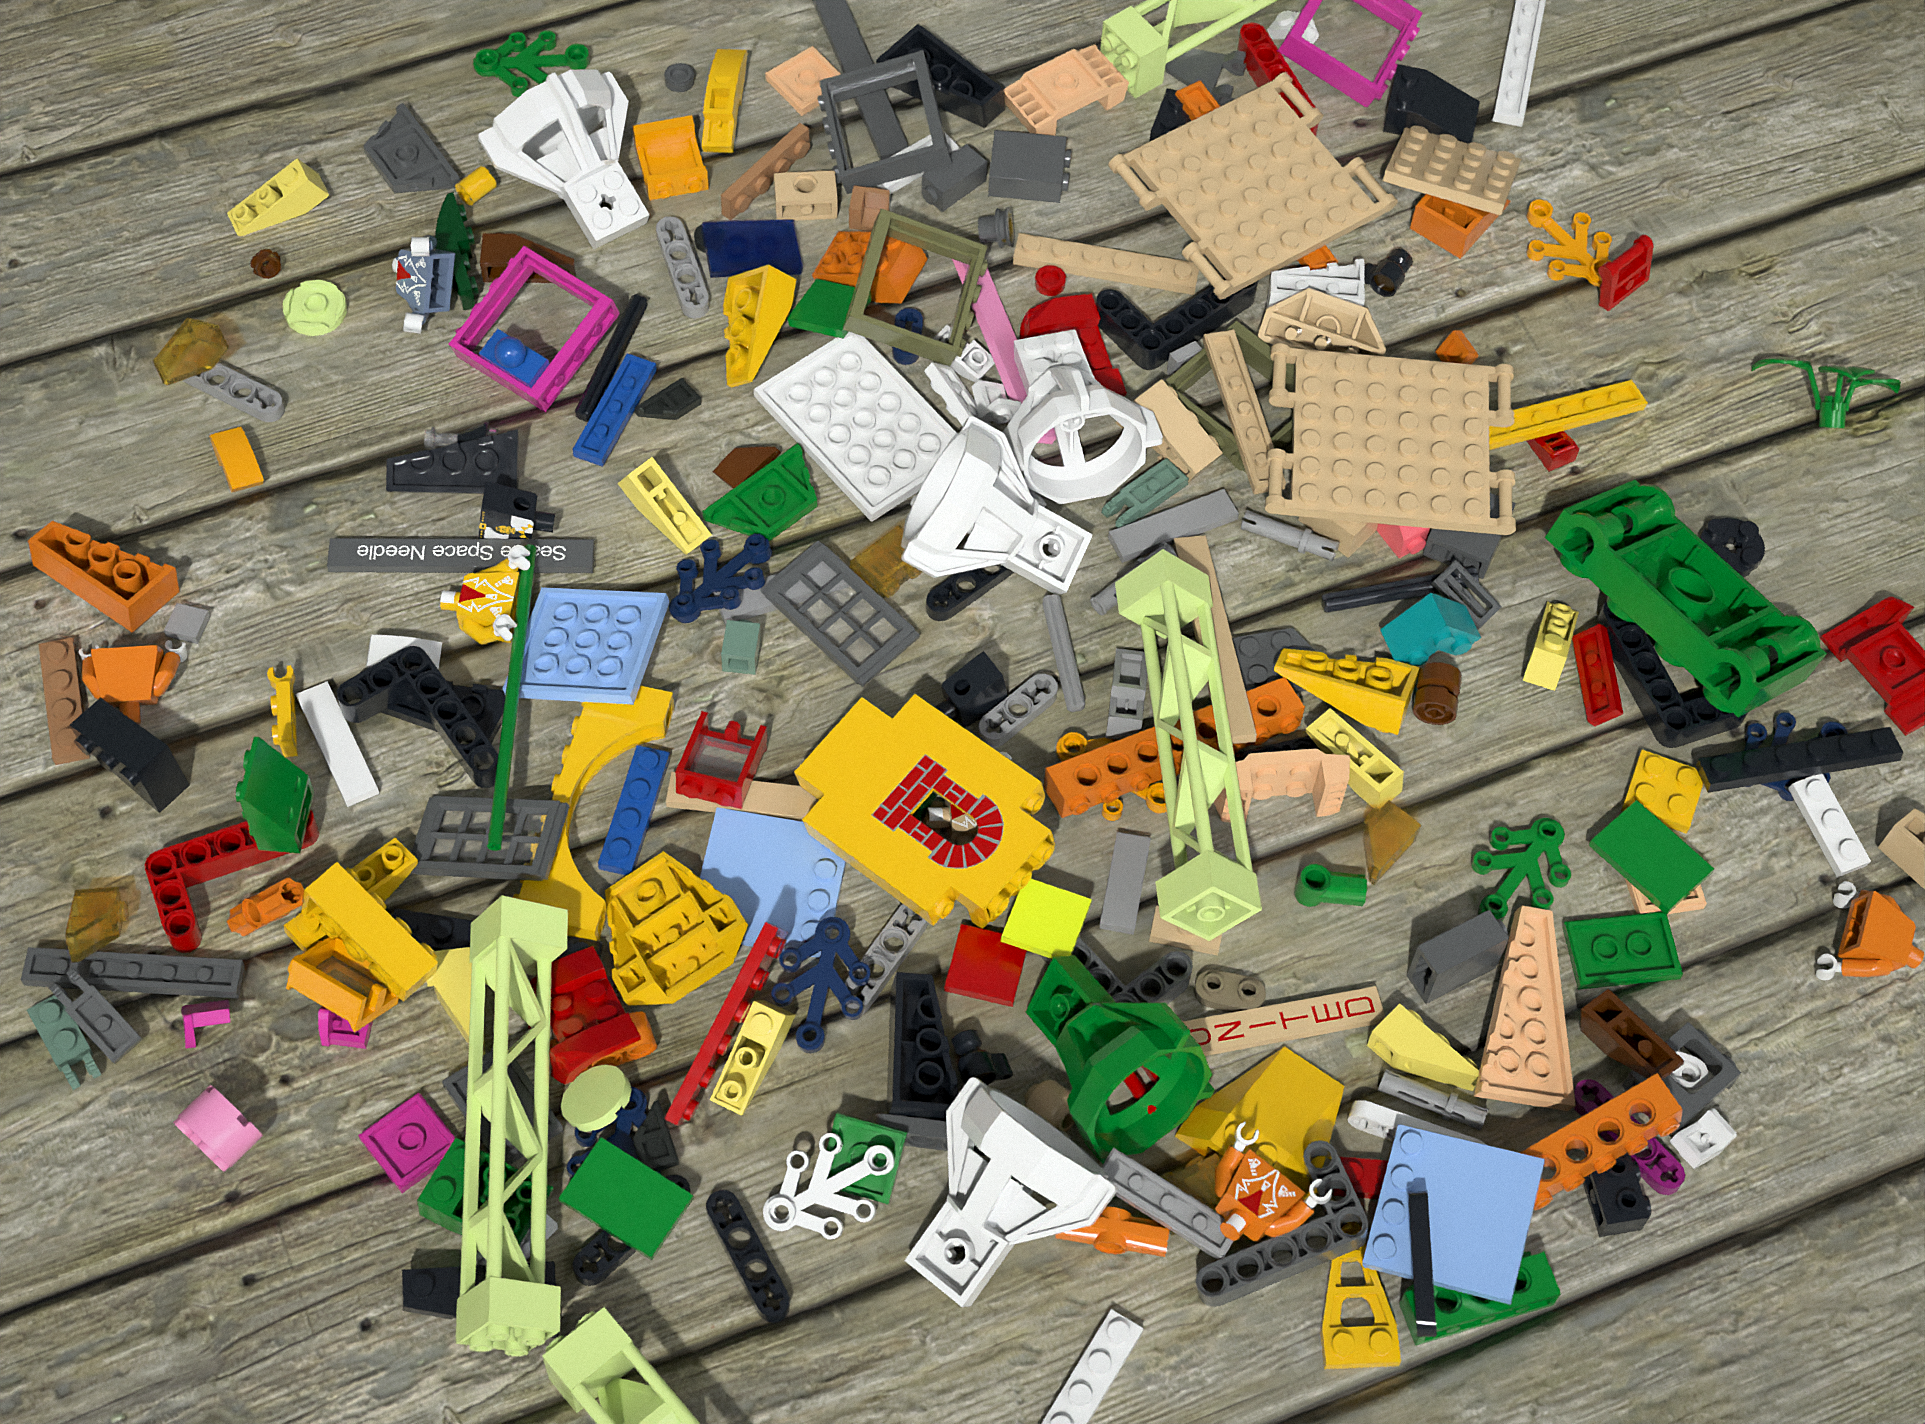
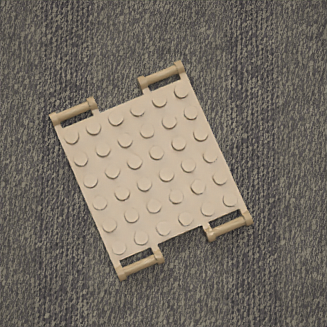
(1252, 186)
(1391, 441)

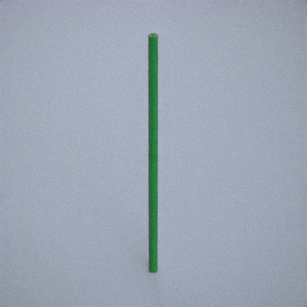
(511, 704)

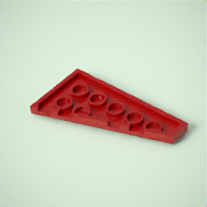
(733, 1011)

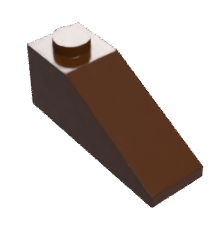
(501, 247)
(1626, 1037)

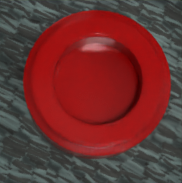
(1050, 280)

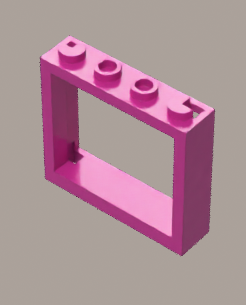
(1395, 12)
(571, 354)

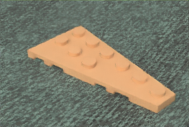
(1527, 1034)

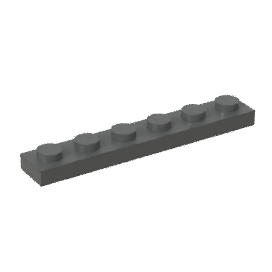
(136, 973)

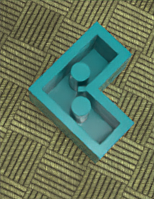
(1429, 627)

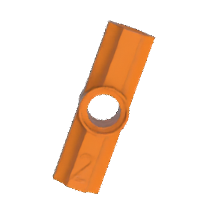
(266, 907)
(1119, 1232)

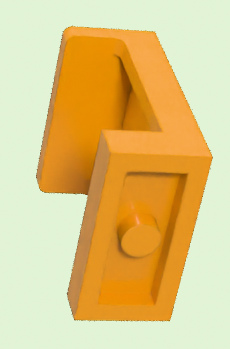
(670, 157)

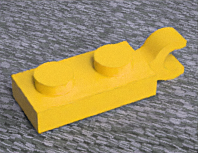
(284, 708)

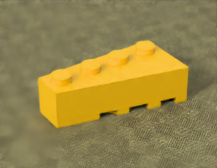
(369, 931)

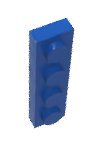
(614, 410)
(634, 810)

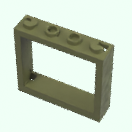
(933, 240)
(1258, 356)

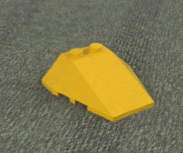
(669, 932)
(1282, 1099)

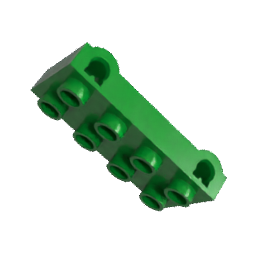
(1685, 597)

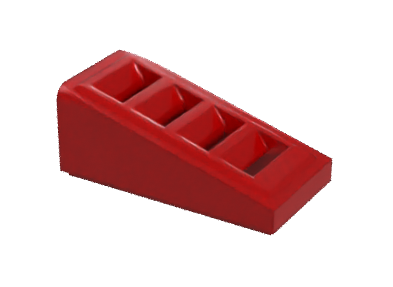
(1552, 459)

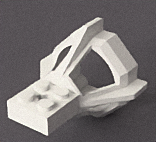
(553, 144)
(1062, 396)
(983, 493)
(992, 1202)

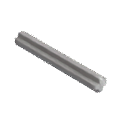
(1063, 653)

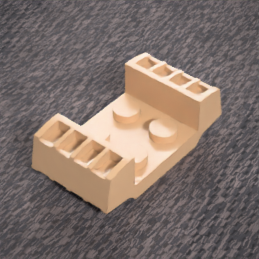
(1063, 88)
(1292, 775)

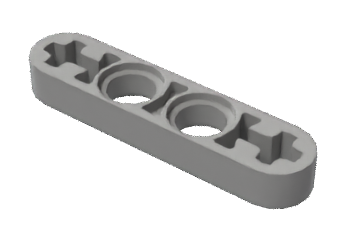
(682, 267)
(232, 383)
(886, 959)

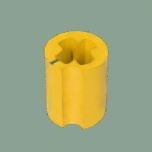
(475, 185)

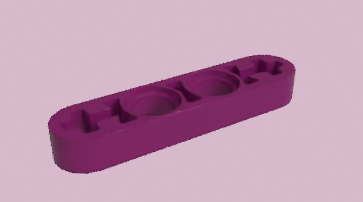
(1666, 1160)

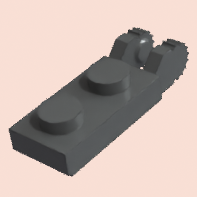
(98, 1018)

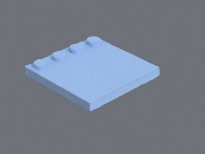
(590, 644)
(773, 874)
(1477, 1212)

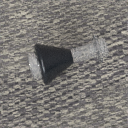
(433, 439)

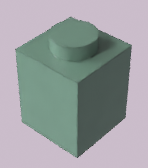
(741, 647)

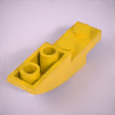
(722, 100)
(378, 873)

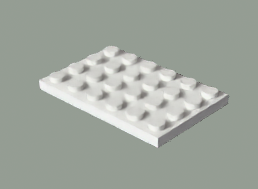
(858, 422)

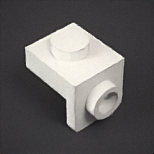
(1283, 24)
(993, 402)
(1704, 1139)

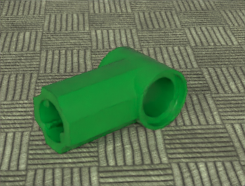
(1332, 887)

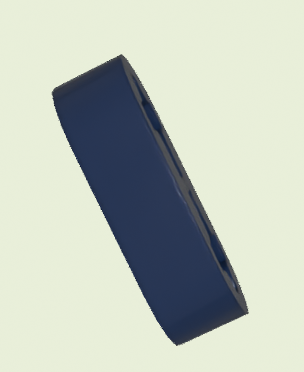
(901, 320)

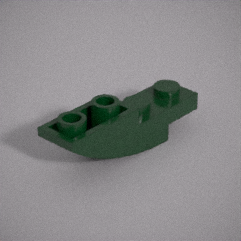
(457, 238)

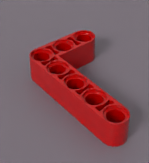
(1266, 63)
(187, 874)

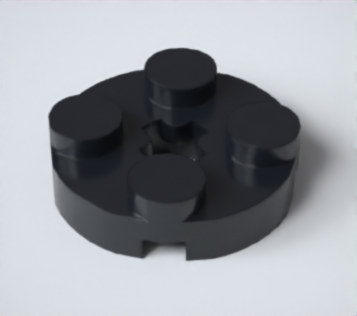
(1740, 534)

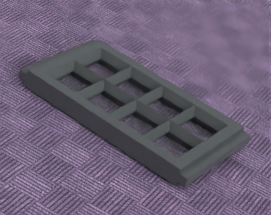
(843, 620)
(456, 834)

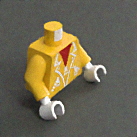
(489, 599)

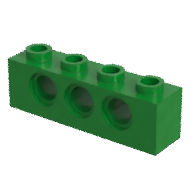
(1537, 1292)

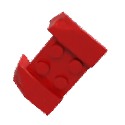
(1081, 314)
(1886, 659)
(584, 1015)

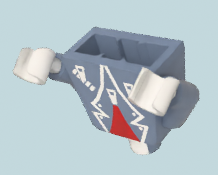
(423, 280)

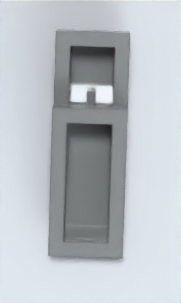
(1127, 694)

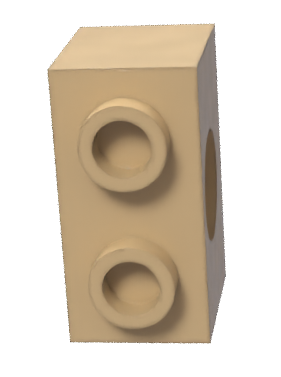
(805, 195)

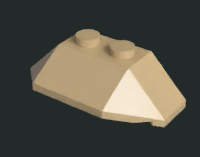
(1322, 324)

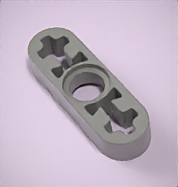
(1023, 697)

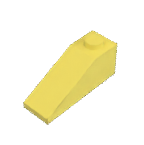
(664, 506)
(1371, 772)
(453, 986)

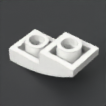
(974, 359)
(386, 645)

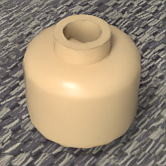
(1050, 1102)

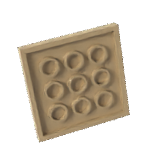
(1452, 169)

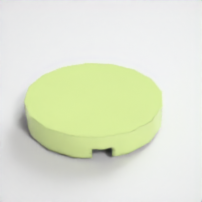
(314, 307)
(595, 1097)

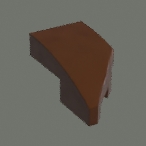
(744, 463)

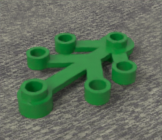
(495, 62)
(1524, 864)

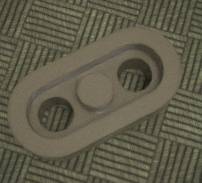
(1229, 994)

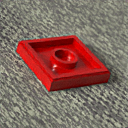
(985, 967)

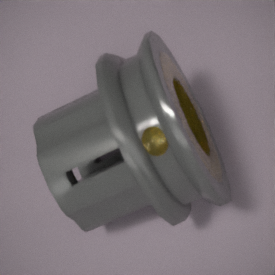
(997, 228)

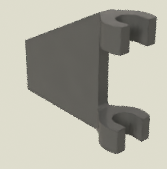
(1207, 67)

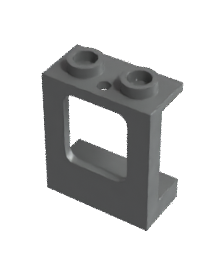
(1718, 1064)

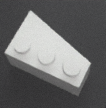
(1342, 282)

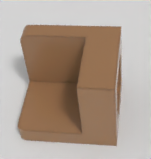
(866, 205)

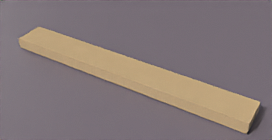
(1196, 553)
(762, 798)

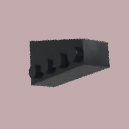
(957, 83)
(918, 1053)

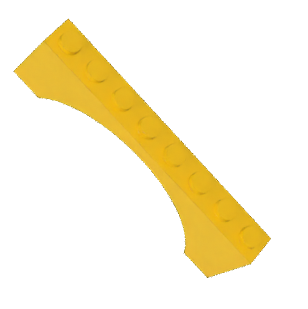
(598, 738)

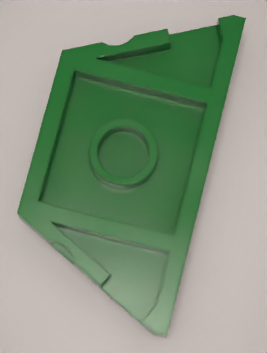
(768, 499)

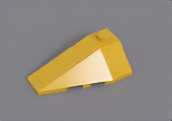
(755, 311)
(1366, 691)

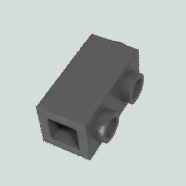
(954, 181)

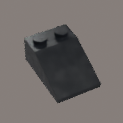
(1430, 102)

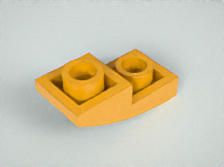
(236, 459)

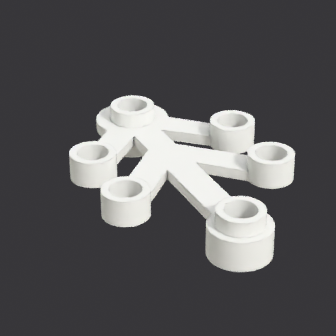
(823, 1189)

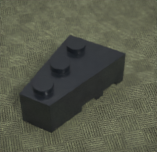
(130, 754)

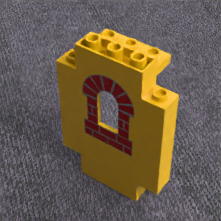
(883, 768)

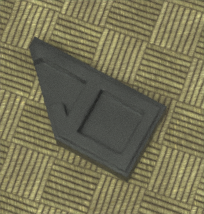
(670, 402)
(654, 1141)

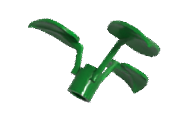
(1834, 407)

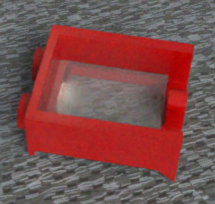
(719, 764)

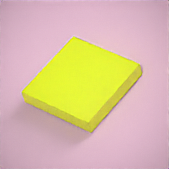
(1046, 920)

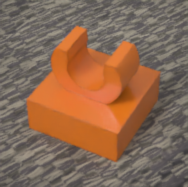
(1457, 349)

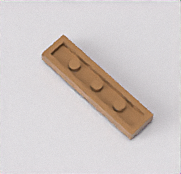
(760, 176)
(62, 697)

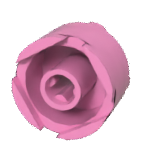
(217, 1128)

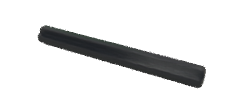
(611, 357)
(1386, 592)

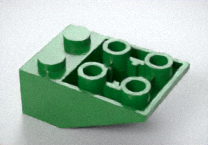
(274, 799)
(443, 1194)

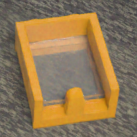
(340, 983)

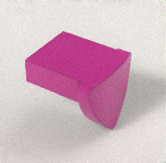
(203, 1015)
(339, 1032)

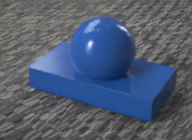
(514, 358)

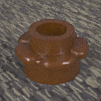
(268, 269)

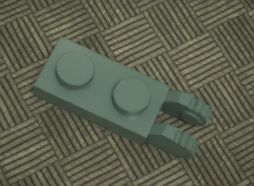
(1146, 492)
(62, 1038)

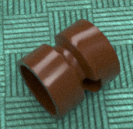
(1437, 693)

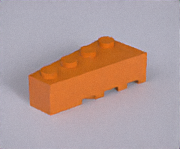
(103, 575)

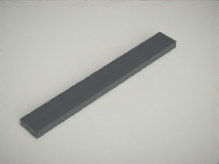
(853, 55)

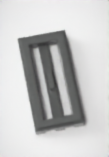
(1470, 581)

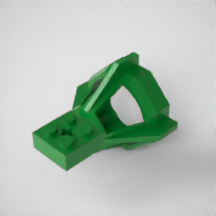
(1104, 1045)

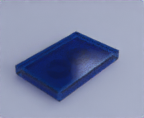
(747, 245)

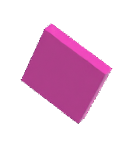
(408, 1142)

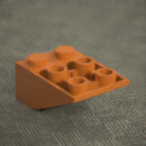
(1450, 223)
(895, 271)

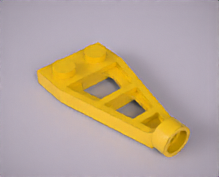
(1359, 1345)

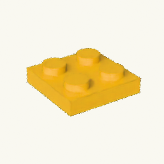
(1665, 789)

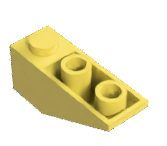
(281, 198)
(1551, 646)
(1415, 1049)
(752, 1055)

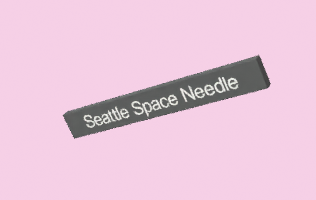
(454, 555)

